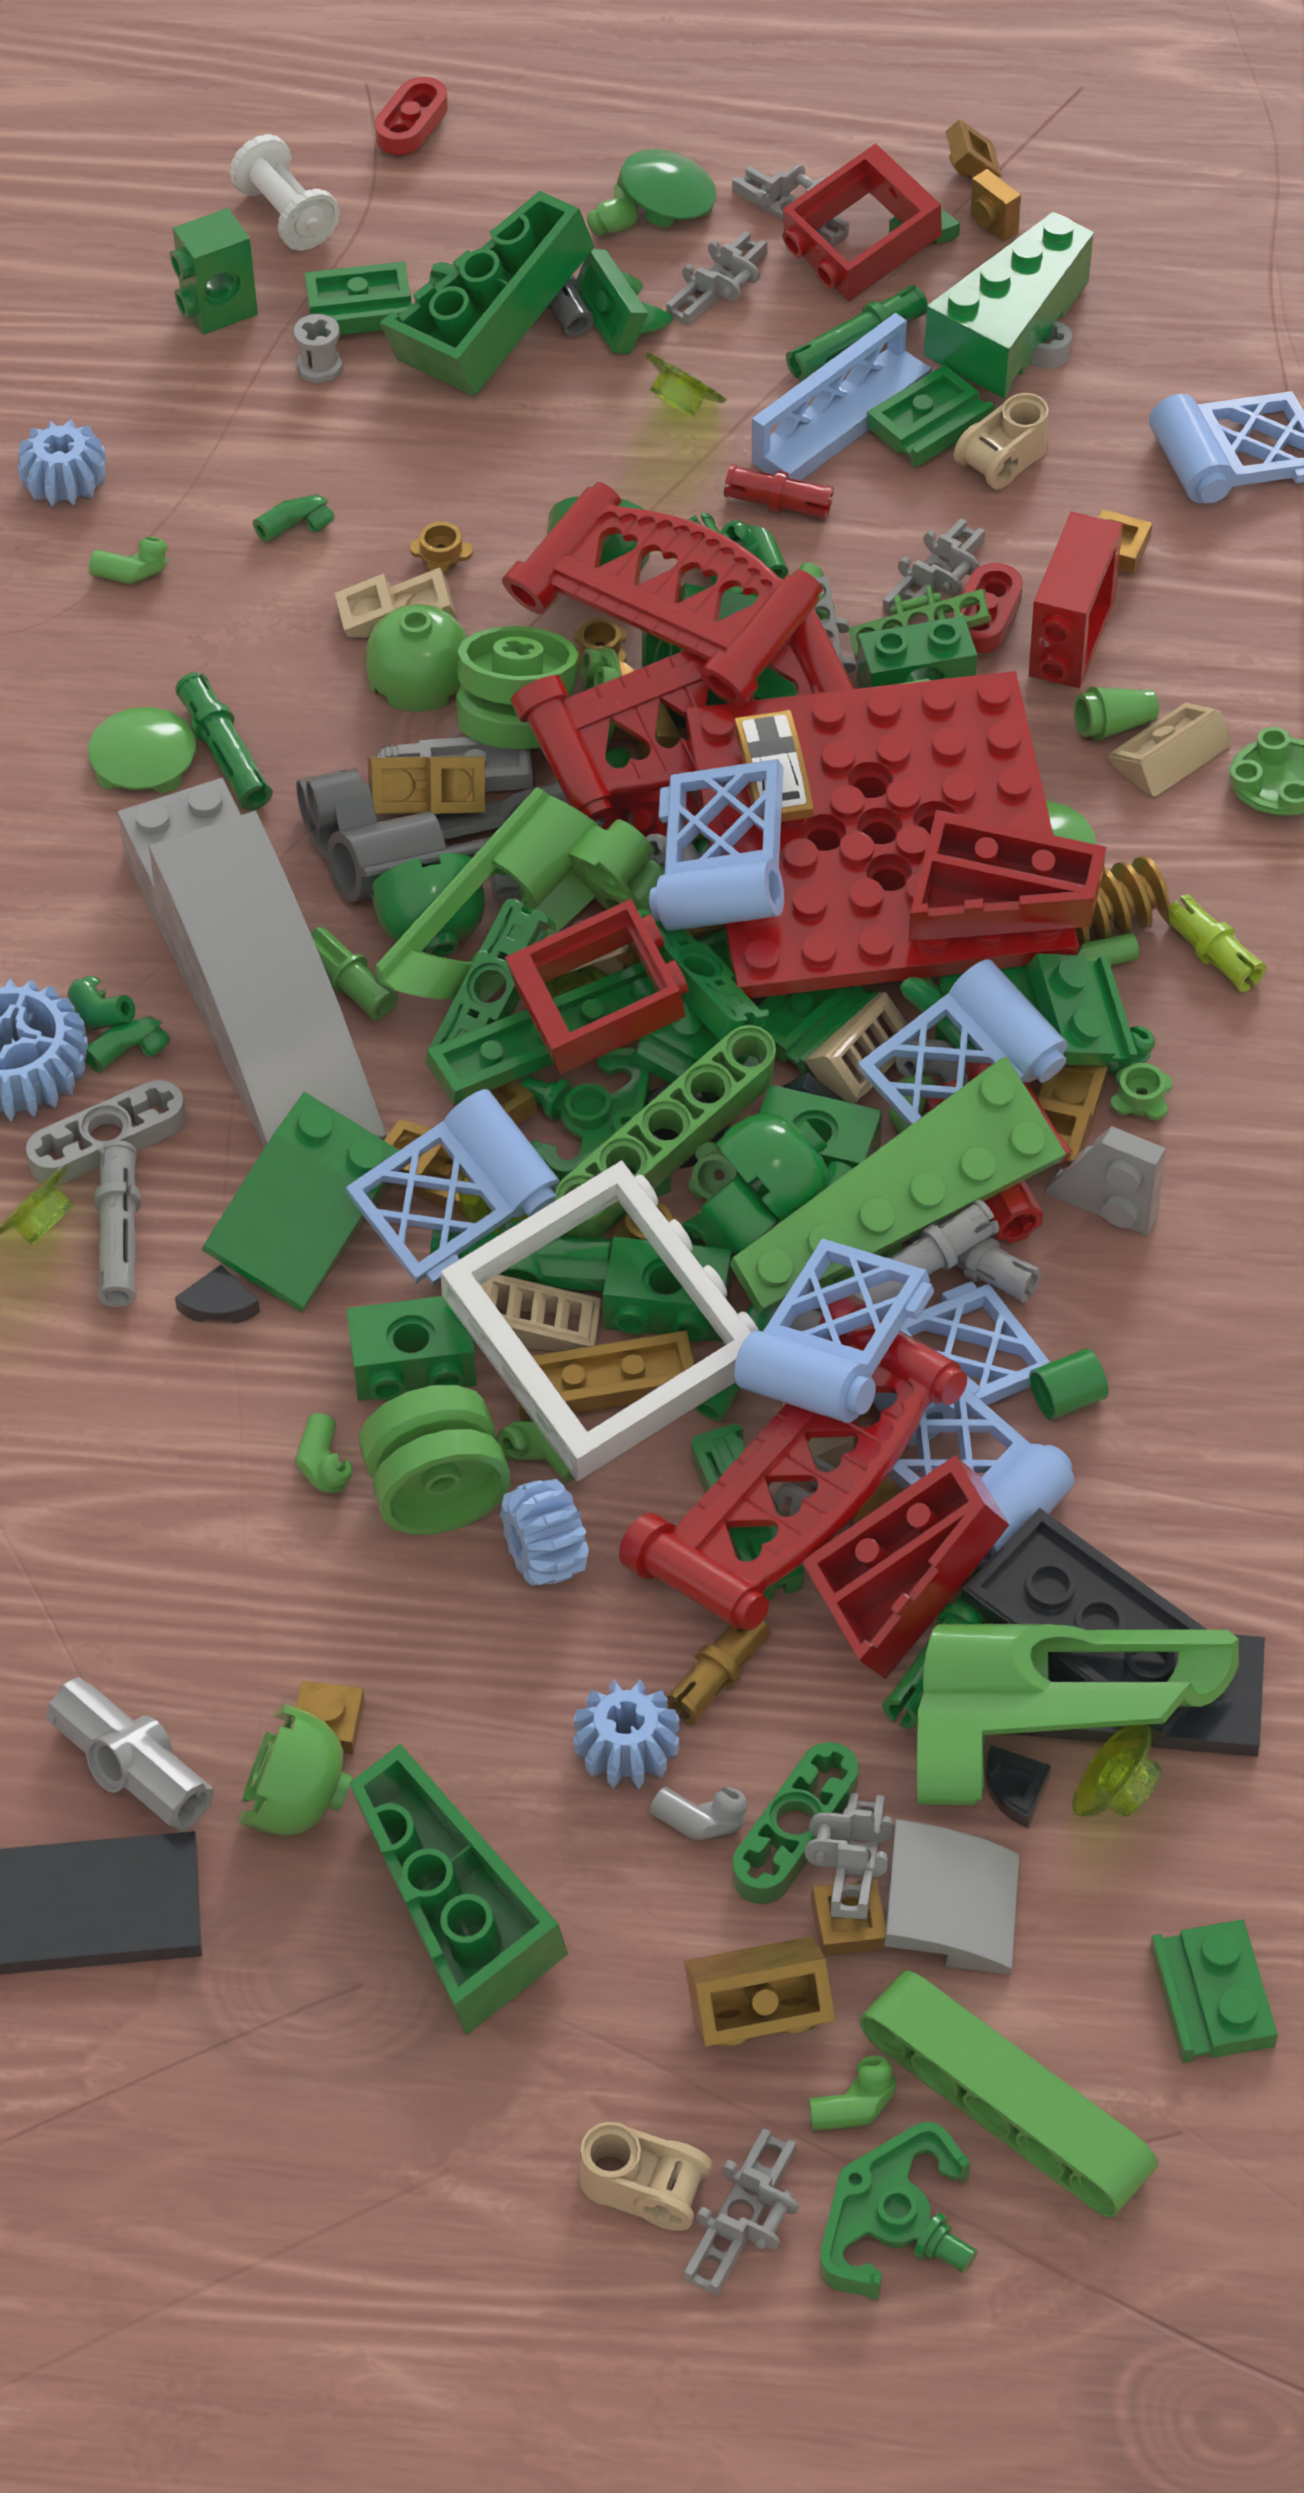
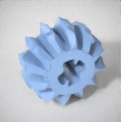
(61, 463)
(544, 1532)
(626, 1733)

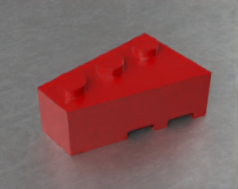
(1002, 880)
(906, 1562)

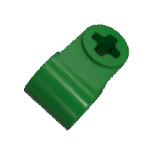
(730, 1218)

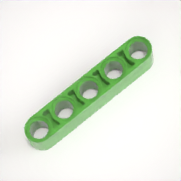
(682, 1113)
(1009, 2093)

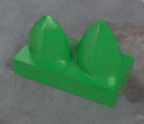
(615, 303)

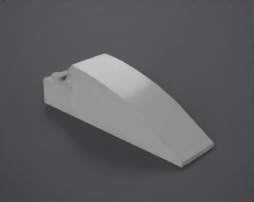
(245, 955)

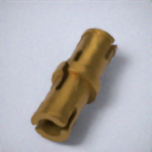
(714, 1669)

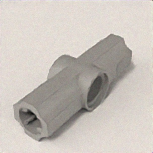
(129, 1754)

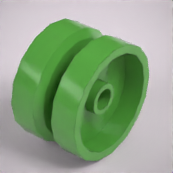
(496, 666)
(434, 1459)

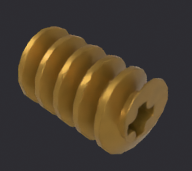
(1128, 892)

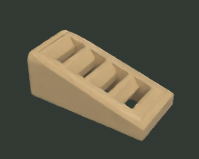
(827, 1060)
(521, 1295)

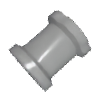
(319, 349)

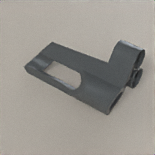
(360, 849)

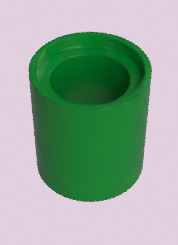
(1068, 1384)

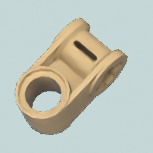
(1008, 440)
(647, 2177)

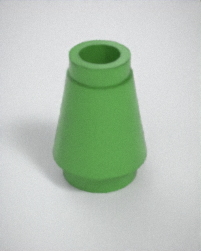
(1111, 711)

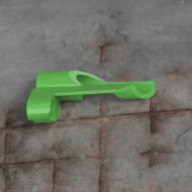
(559, 865)
(998, 1683)

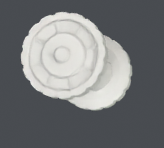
(264, 169)

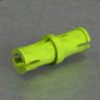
(1216, 943)

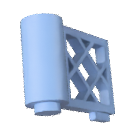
(1207, 452)
(719, 885)
(991, 1017)
(493, 1159)
(1014, 1341)
(806, 1365)
(1019, 1480)

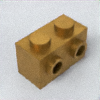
(759, 1991)

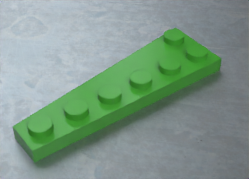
(934, 1169)

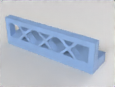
(839, 410)

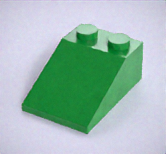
(293, 1206)

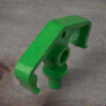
(589, 1108)
(882, 2203)

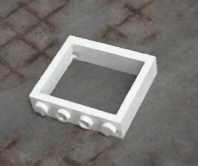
(577, 1448)

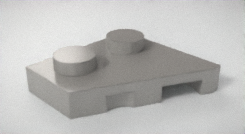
(1115, 1180)

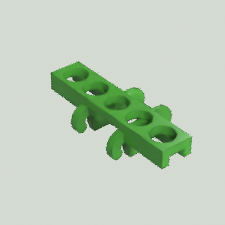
(929, 607)

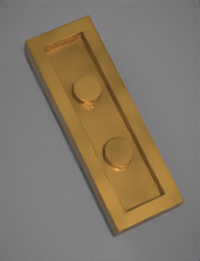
(614, 1371)

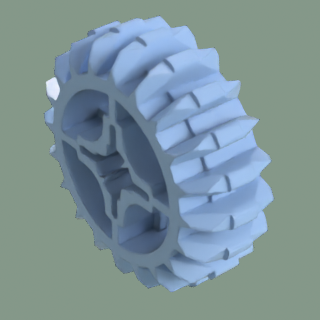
(34, 1065)

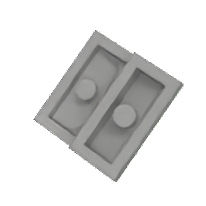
(952, 1897)

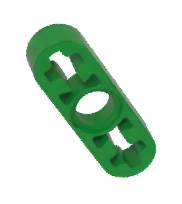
(793, 1795)

